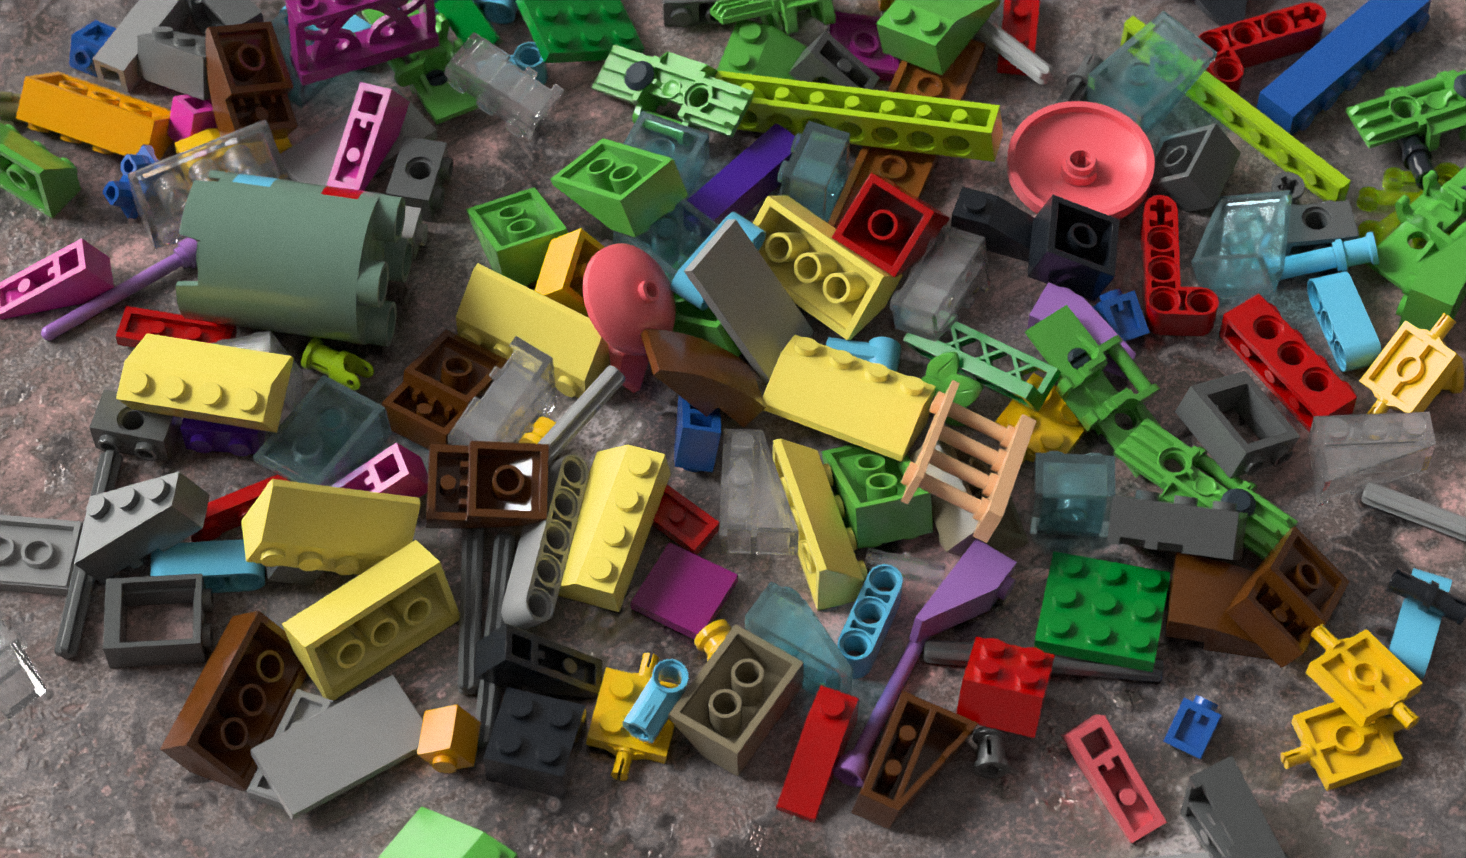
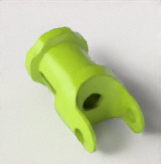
(337, 365)

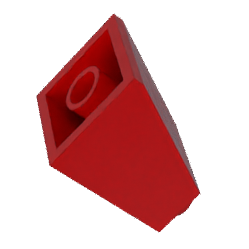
(889, 225)

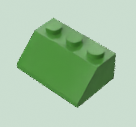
(35, 173)

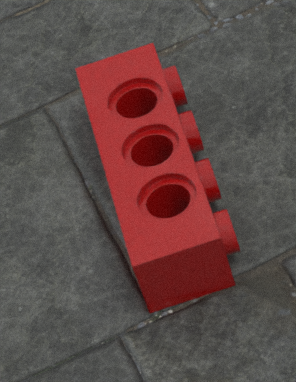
(1268, 359)

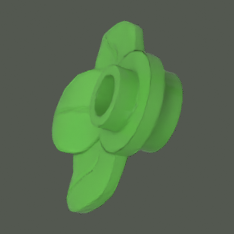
(942, 371)

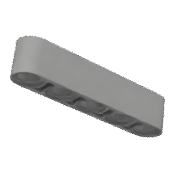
(546, 547)

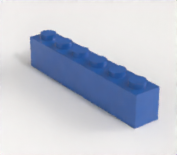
(1340, 61)

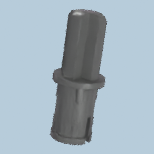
(1078, 81)

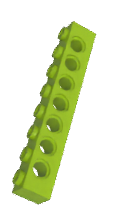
(874, 116)

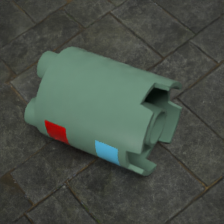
(294, 257)

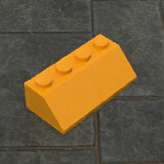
(93, 115)

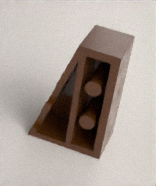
(910, 756)

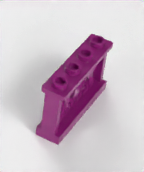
(344, 51)

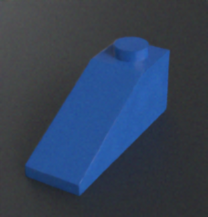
(696, 438)

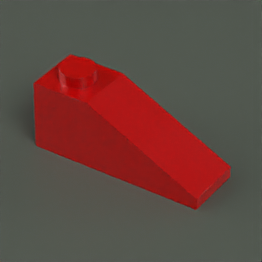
(817, 753)

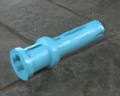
(1339, 256)

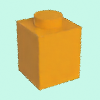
(449, 738)

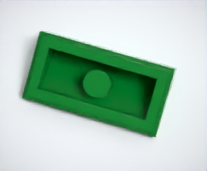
(466, 18)

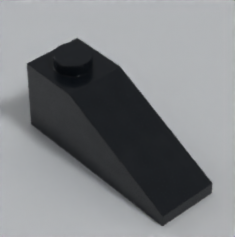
(1001, 223)
(536, 664)

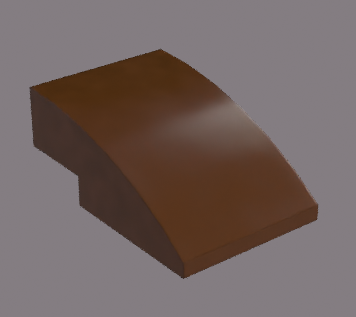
(248, 78)
(704, 374)
(440, 388)
(486, 485)
(1288, 597)
(1199, 604)

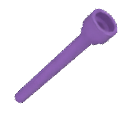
(183, 256)
(853, 766)

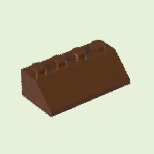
(236, 701)

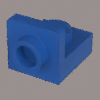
(86, 44)
(1123, 314)
(1193, 726)

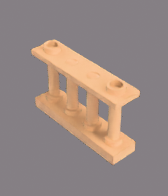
(1003, 462)

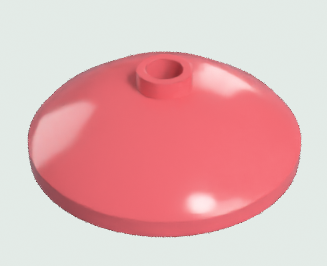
(626, 295)

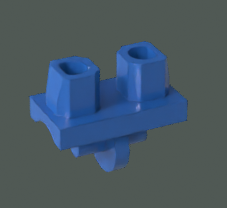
(119, 192)

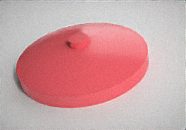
(1082, 156)

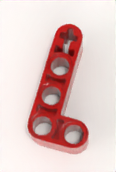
(1263, 40)
(1162, 261)

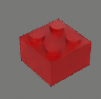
(1005, 686)

